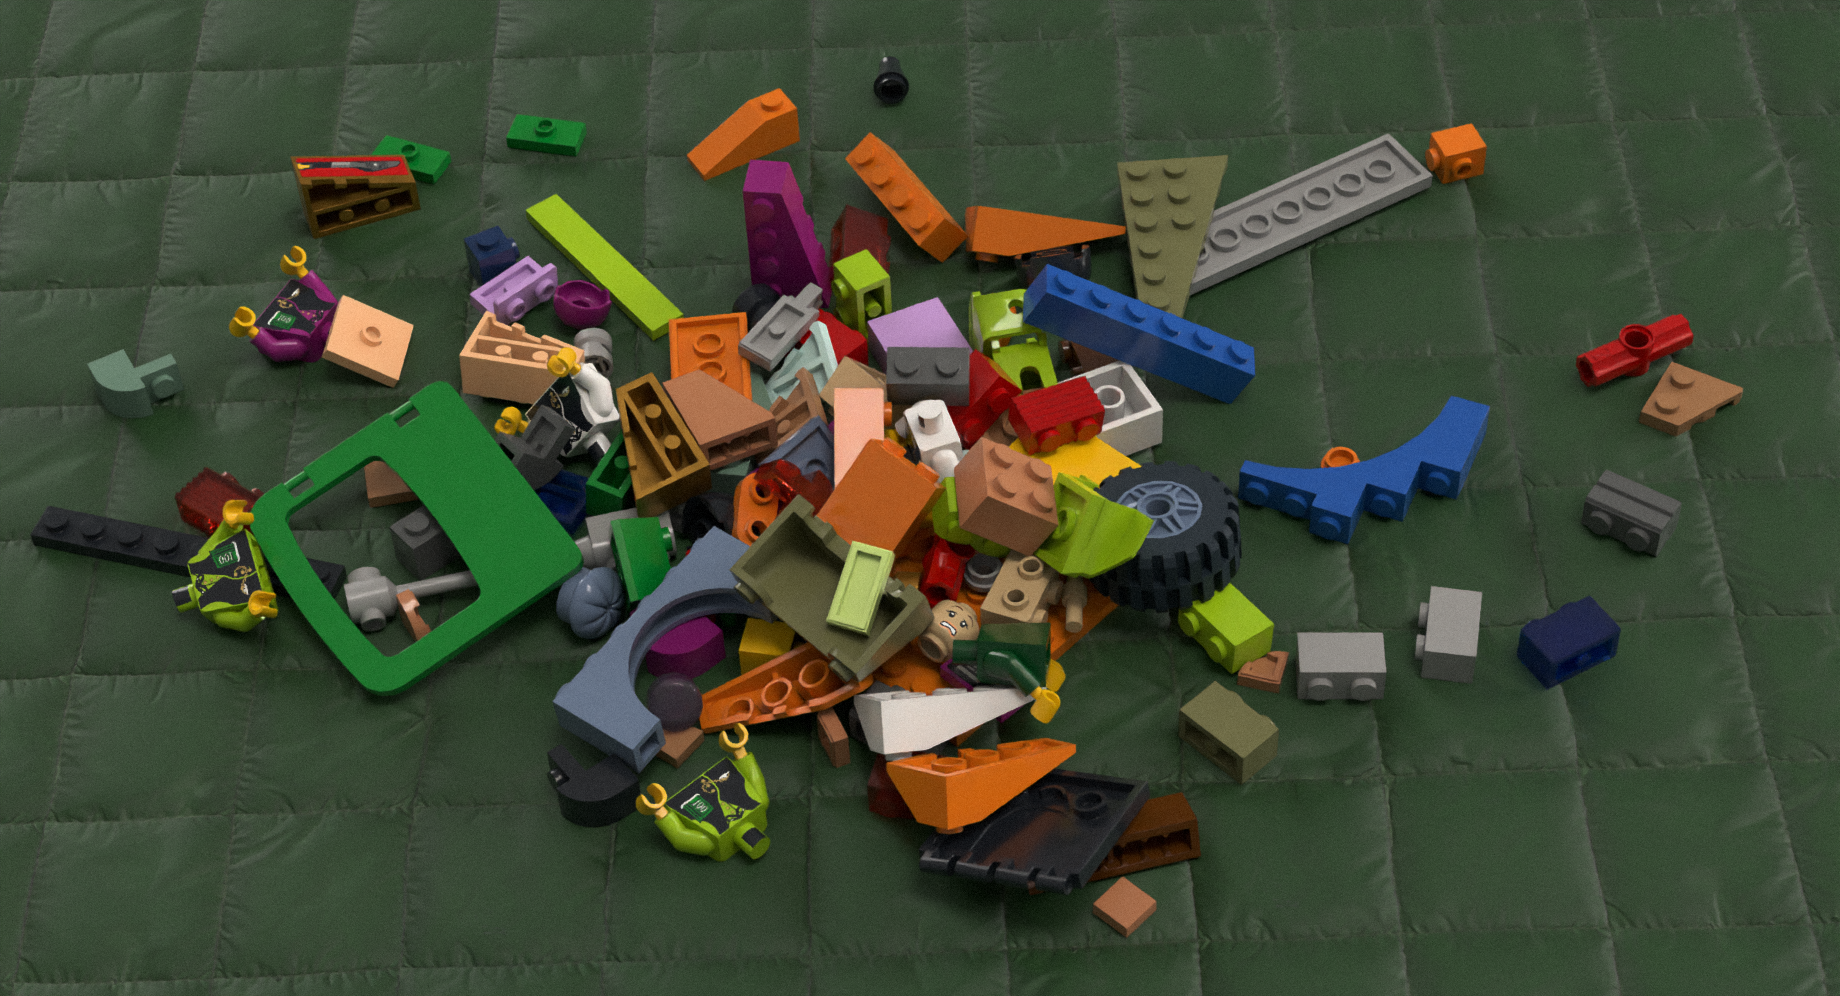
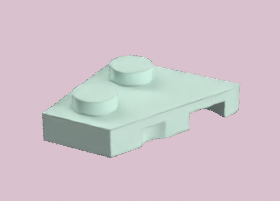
(814, 355)

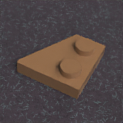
(1686, 399)
(795, 411)

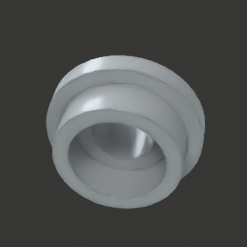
(982, 572)

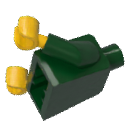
(1018, 657)

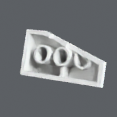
(911, 721)

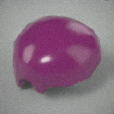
(581, 304)

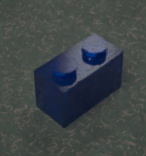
(1568, 642)

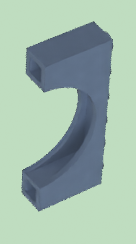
(602, 697)

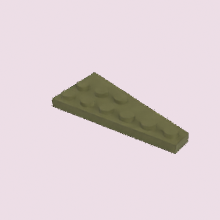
(1167, 223)

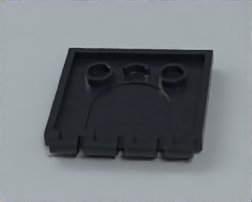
(1043, 836)

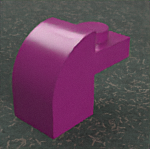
(687, 649)

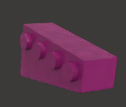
(781, 233)

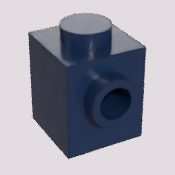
(490, 254)

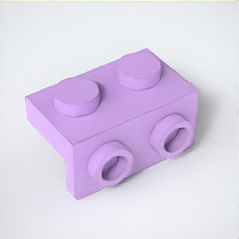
(516, 290)

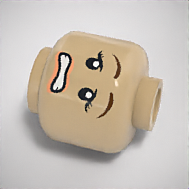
(951, 622)

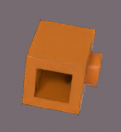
(1456, 153)

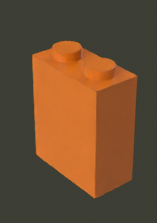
(882, 497)

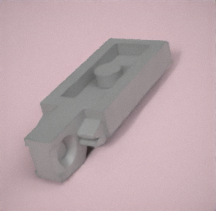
(781, 327)

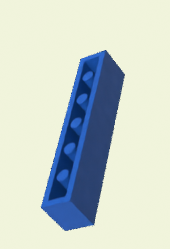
(1138, 334)

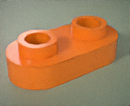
(752, 509)

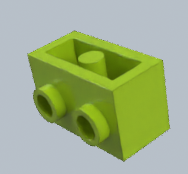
(860, 291)
(1228, 628)

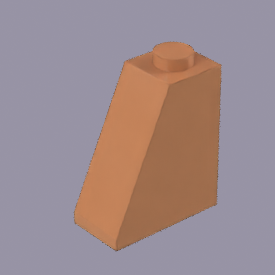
(720, 418)

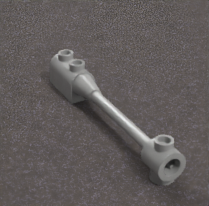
(374, 596)

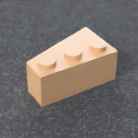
(508, 362)

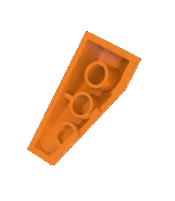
(1010, 232)
(778, 689)
(975, 784)

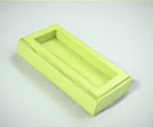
(860, 588)

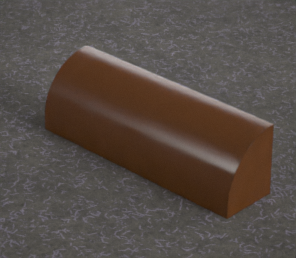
(1158, 835)

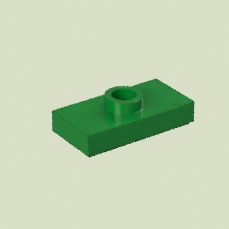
(546, 135)
(424, 161)

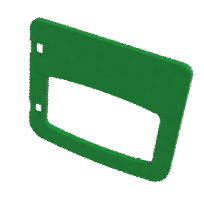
(474, 496)

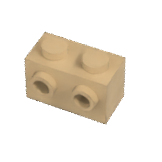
(1022, 591)

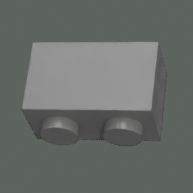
(1450, 635)
(1340, 666)

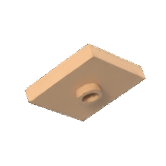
(368, 341)

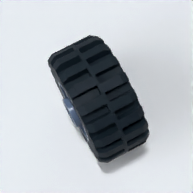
(1190, 544)

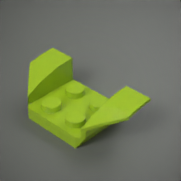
(1091, 530)

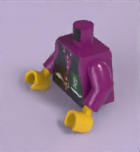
(297, 318)

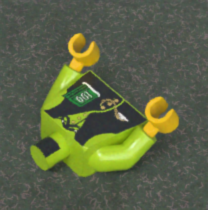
(230, 576)
(718, 809)

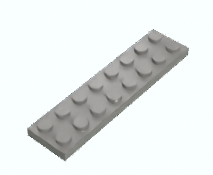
(1307, 207)

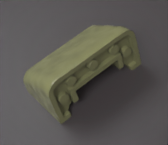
(796, 575)

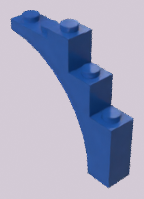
(1384, 485)

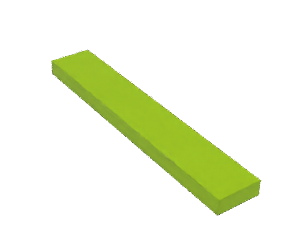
(603, 265)

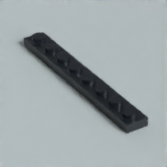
(145, 546)

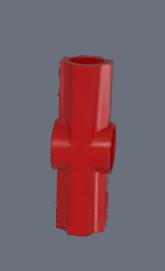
(1634, 350)
(944, 570)

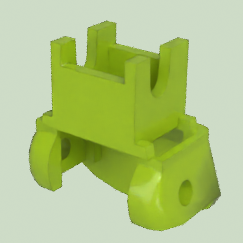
(991, 320)

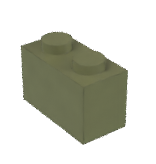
(1228, 732)

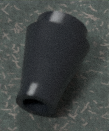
(890, 82)

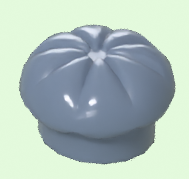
(591, 602)

